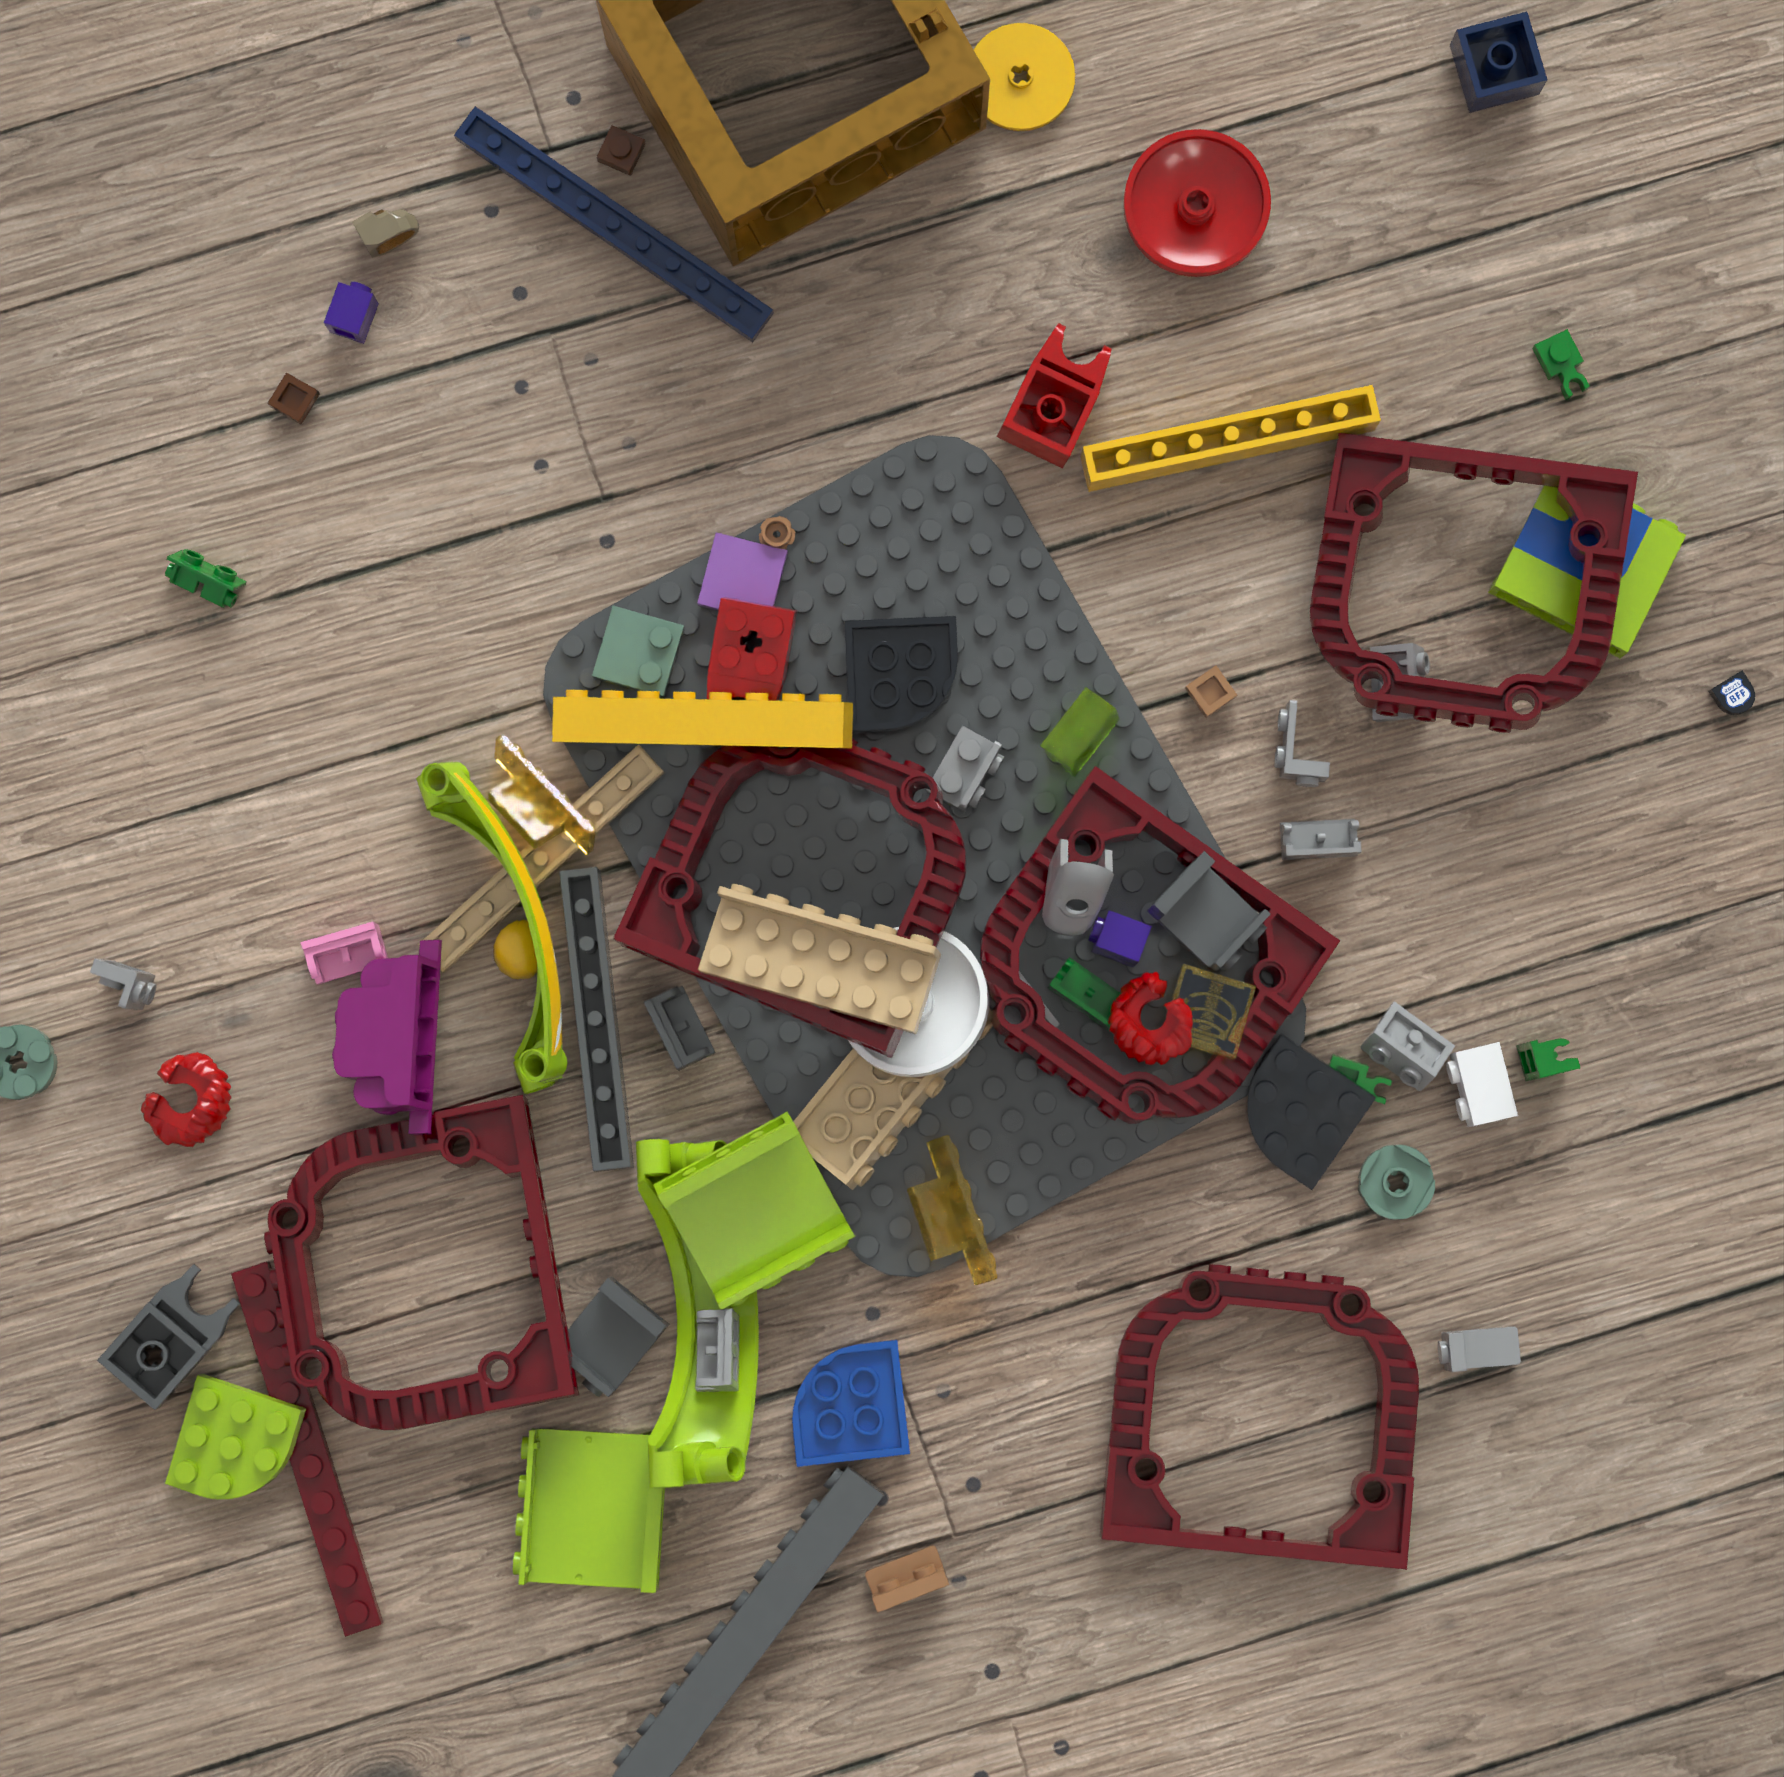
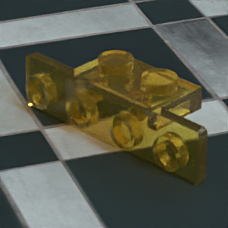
(534, 803)
(948, 1214)

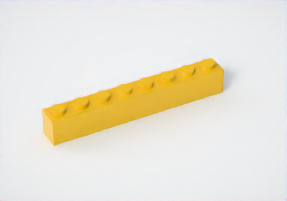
(1229, 438)
(703, 721)

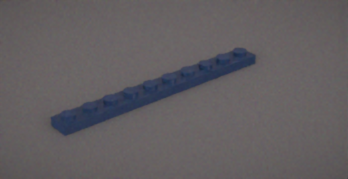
(614, 224)

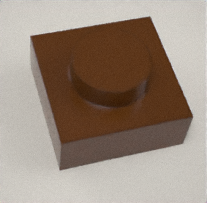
(621, 150)
(293, 398)

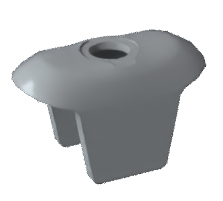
(1075, 881)

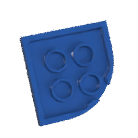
(851, 1407)

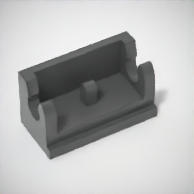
(679, 1027)

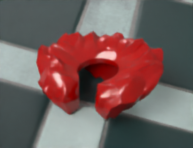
(1133, 1038)
(211, 1107)

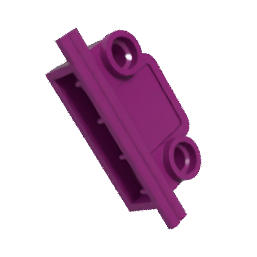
(390, 1035)

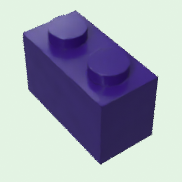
(1119, 938)

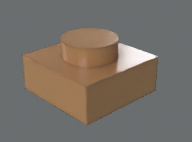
(1211, 691)

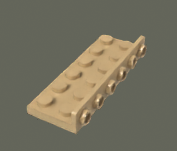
(820, 958)
(862, 1113)

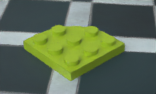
(232, 1440)

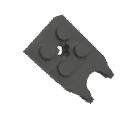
(177, 1330)

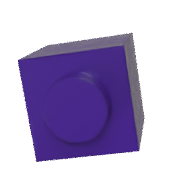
(351, 311)

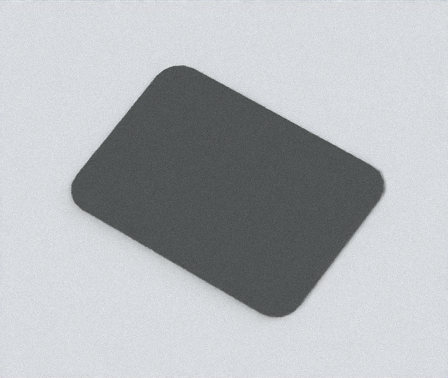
(914, 538)

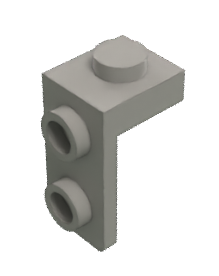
(1305, 772)
(1479, 1348)

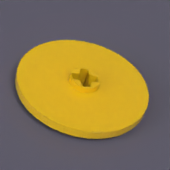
(1049, 76)

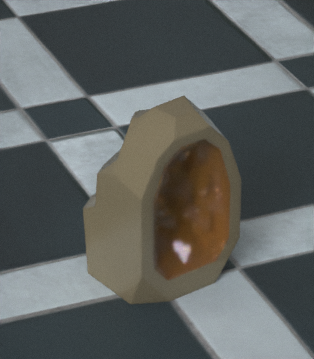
(385, 230)

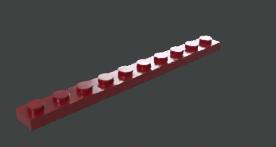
(310, 1459)

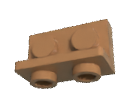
(906, 1578)

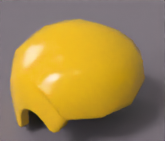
(515, 951)

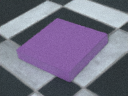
(741, 572)

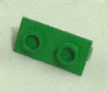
(217, 580)

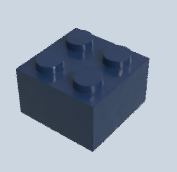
(1498, 62)

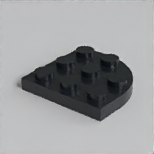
(899, 670)
(1302, 1110)

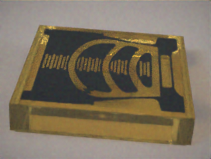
(1217, 1009)

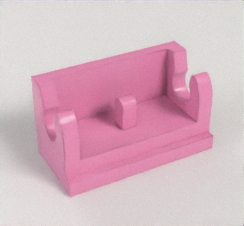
(343, 952)

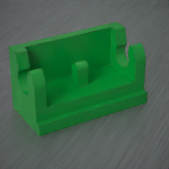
(1085, 991)
(1540, 1061)

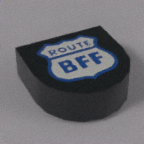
(1734, 694)

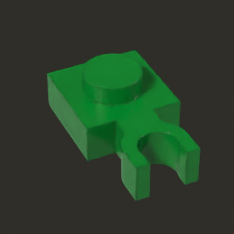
(1560, 357)
(1357, 1072)

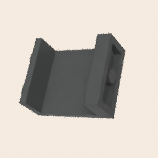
(1208, 915)
(612, 1337)

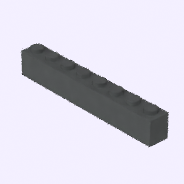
(596, 1019)

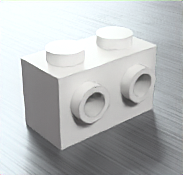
(1481, 1085)

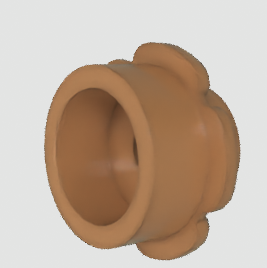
(778, 524)

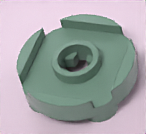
(40, 1058)
(1417, 1175)

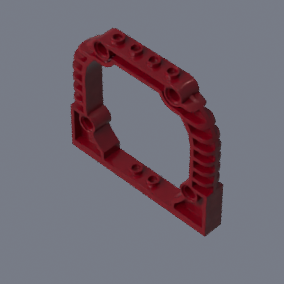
(1370, 470)
(663, 925)
(1289, 949)
(539, 1364)
(1370, 1531)

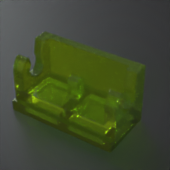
(1080, 731)

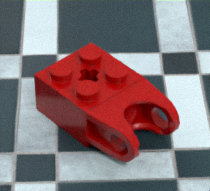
(1057, 387)
(745, 671)

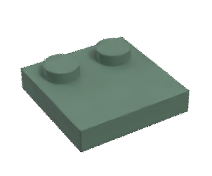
(638, 651)

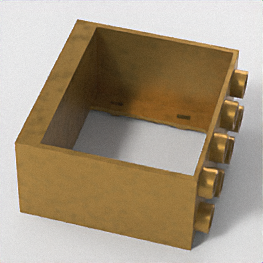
(826, 171)

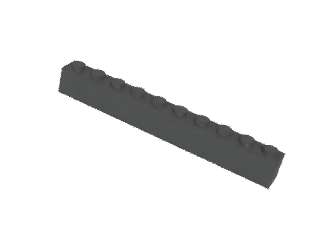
(752, 1628)

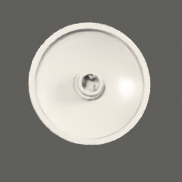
(950, 1020)

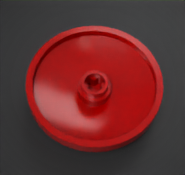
(1197, 203)

